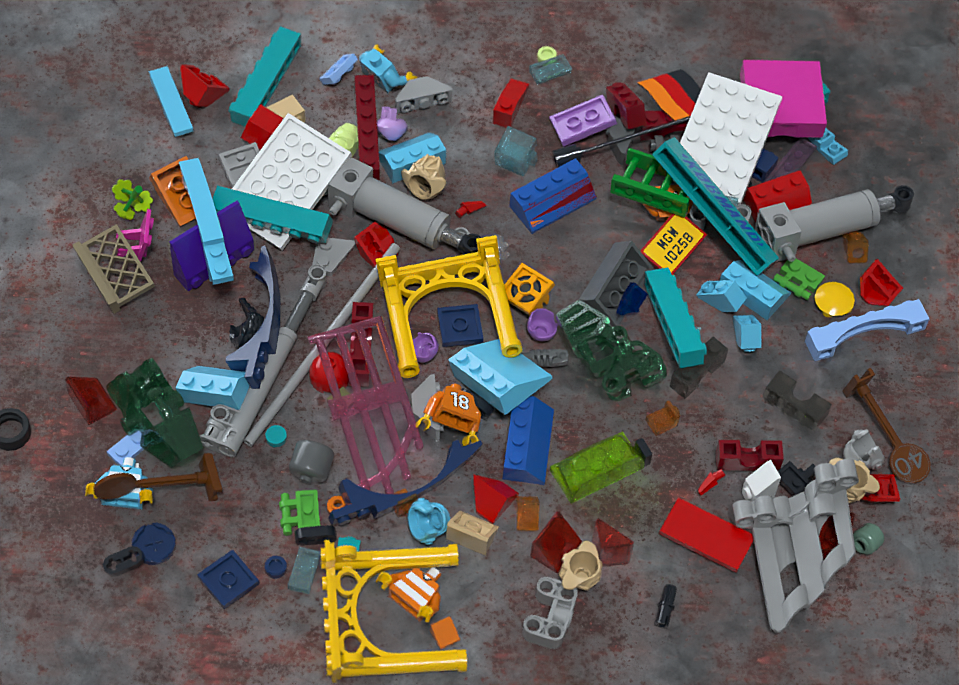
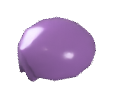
(542, 325)
(425, 347)

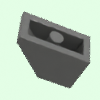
(620, 149)

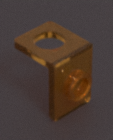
(856, 240)
(404, 504)
(527, 513)

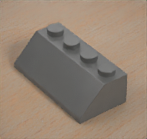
(619, 268)

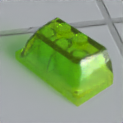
(597, 466)

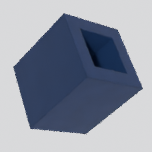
(765, 165)

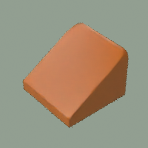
(444, 633)

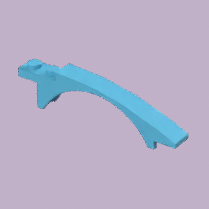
(207, 221)

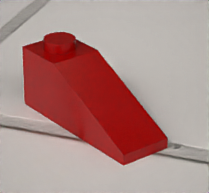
(509, 103)

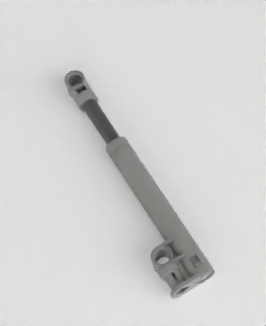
(229, 433)

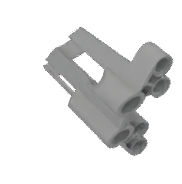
(789, 531)

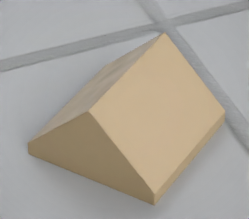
(471, 532)

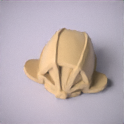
(427, 171)
(866, 482)
(581, 567)

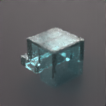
(516, 151)

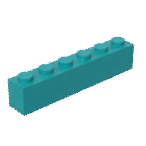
(266, 75)
(277, 215)
(674, 317)

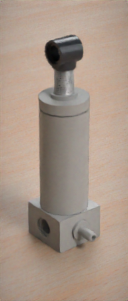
(357, 191)
(792, 228)

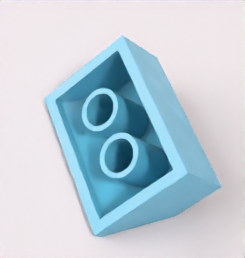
(404, 154)
(762, 293)
(213, 386)

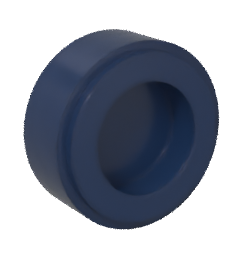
(275, 567)

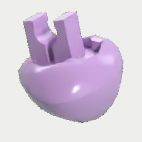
(389, 126)

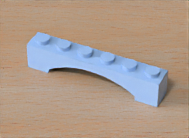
(907, 317)

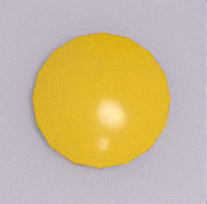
(834, 299)

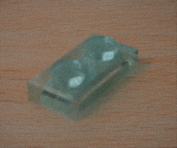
(550, 69)
(304, 570)

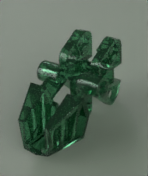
(590, 332)
(174, 436)

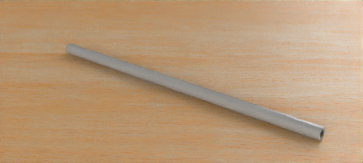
(303, 369)

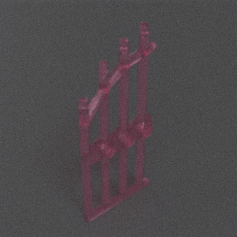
(365, 400)

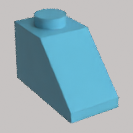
(747, 332)

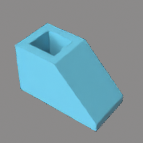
(722, 295)

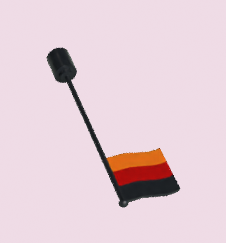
(673, 93)

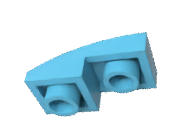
(829, 147)

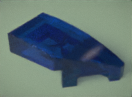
(631, 299)

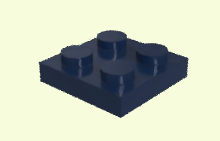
(460, 325)
(228, 579)

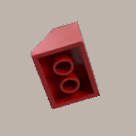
(788, 188)

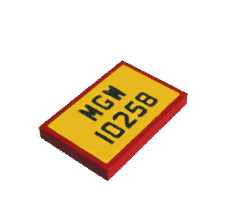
(673, 243)

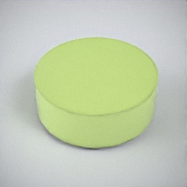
(546, 53)

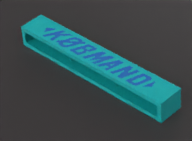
(715, 206)

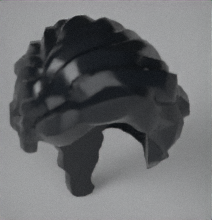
(243, 333)

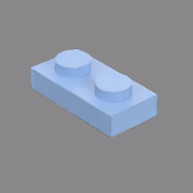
(342, 66)
(126, 447)

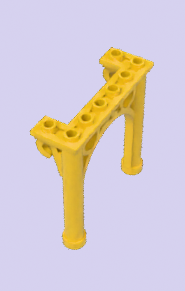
(442, 275)
(353, 664)

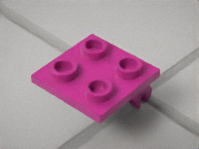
(139, 234)

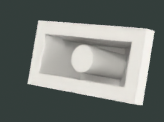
(761, 482)

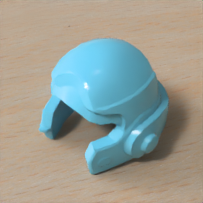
(427, 520)

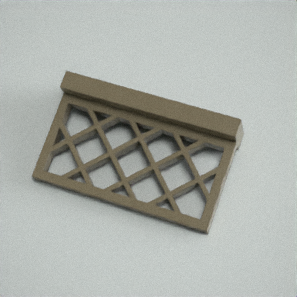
(101, 279)

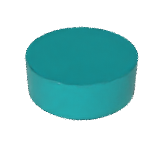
(276, 436)

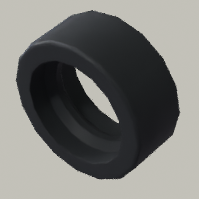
(23, 437)

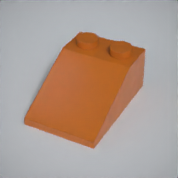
(171, 190)

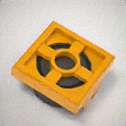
(525, 291)

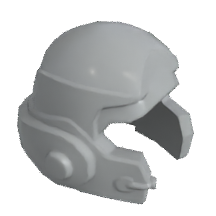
(863, 448)

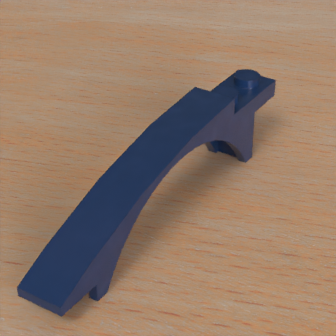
(254, 354)
(363, 502)

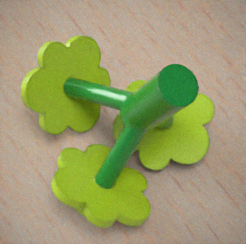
(138, 199)

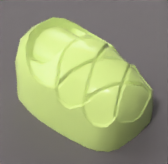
(346, 137)

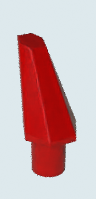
(469, 207)
(710, 481)

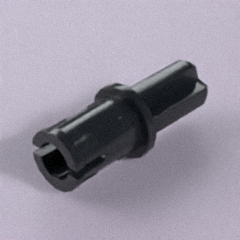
(666, 606)

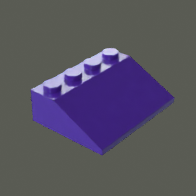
(188, 252)

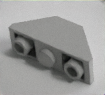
(421, 94)
(419, 400)

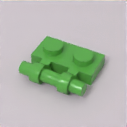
(801, 274)
(307, 510)

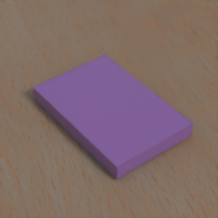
(583, 120)

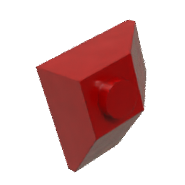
(200, 87)

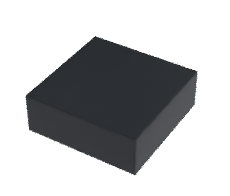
(644, 451)

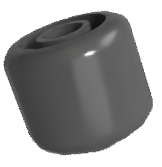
(311, 461)

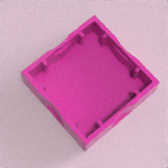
(801, 90)

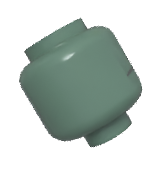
(868, 538)

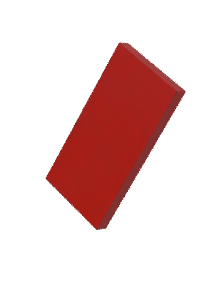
(707, 534)

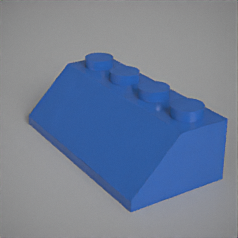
(528, 442)

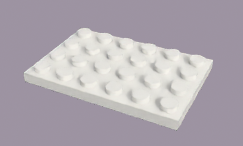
(729, 131)
(292, 169)

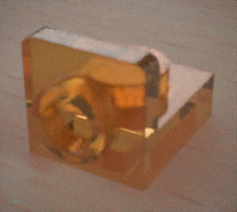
(663, 419)

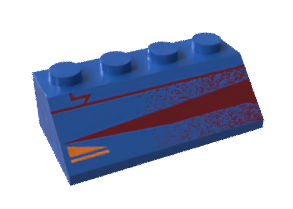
(552, 196)

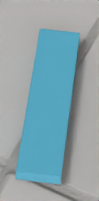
(170, 101)

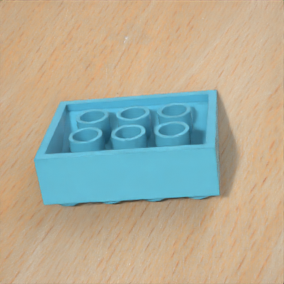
(497, 378)

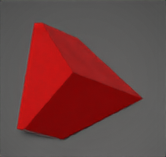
(492, 497)

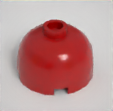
(318, 377)

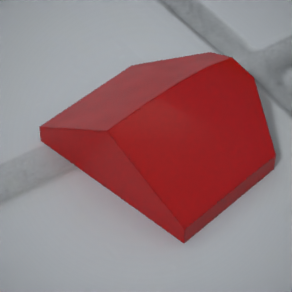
(261, 126)
(373, 242)
(878, 285)
(887, 492)

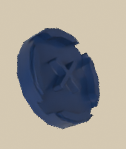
(156, 542)

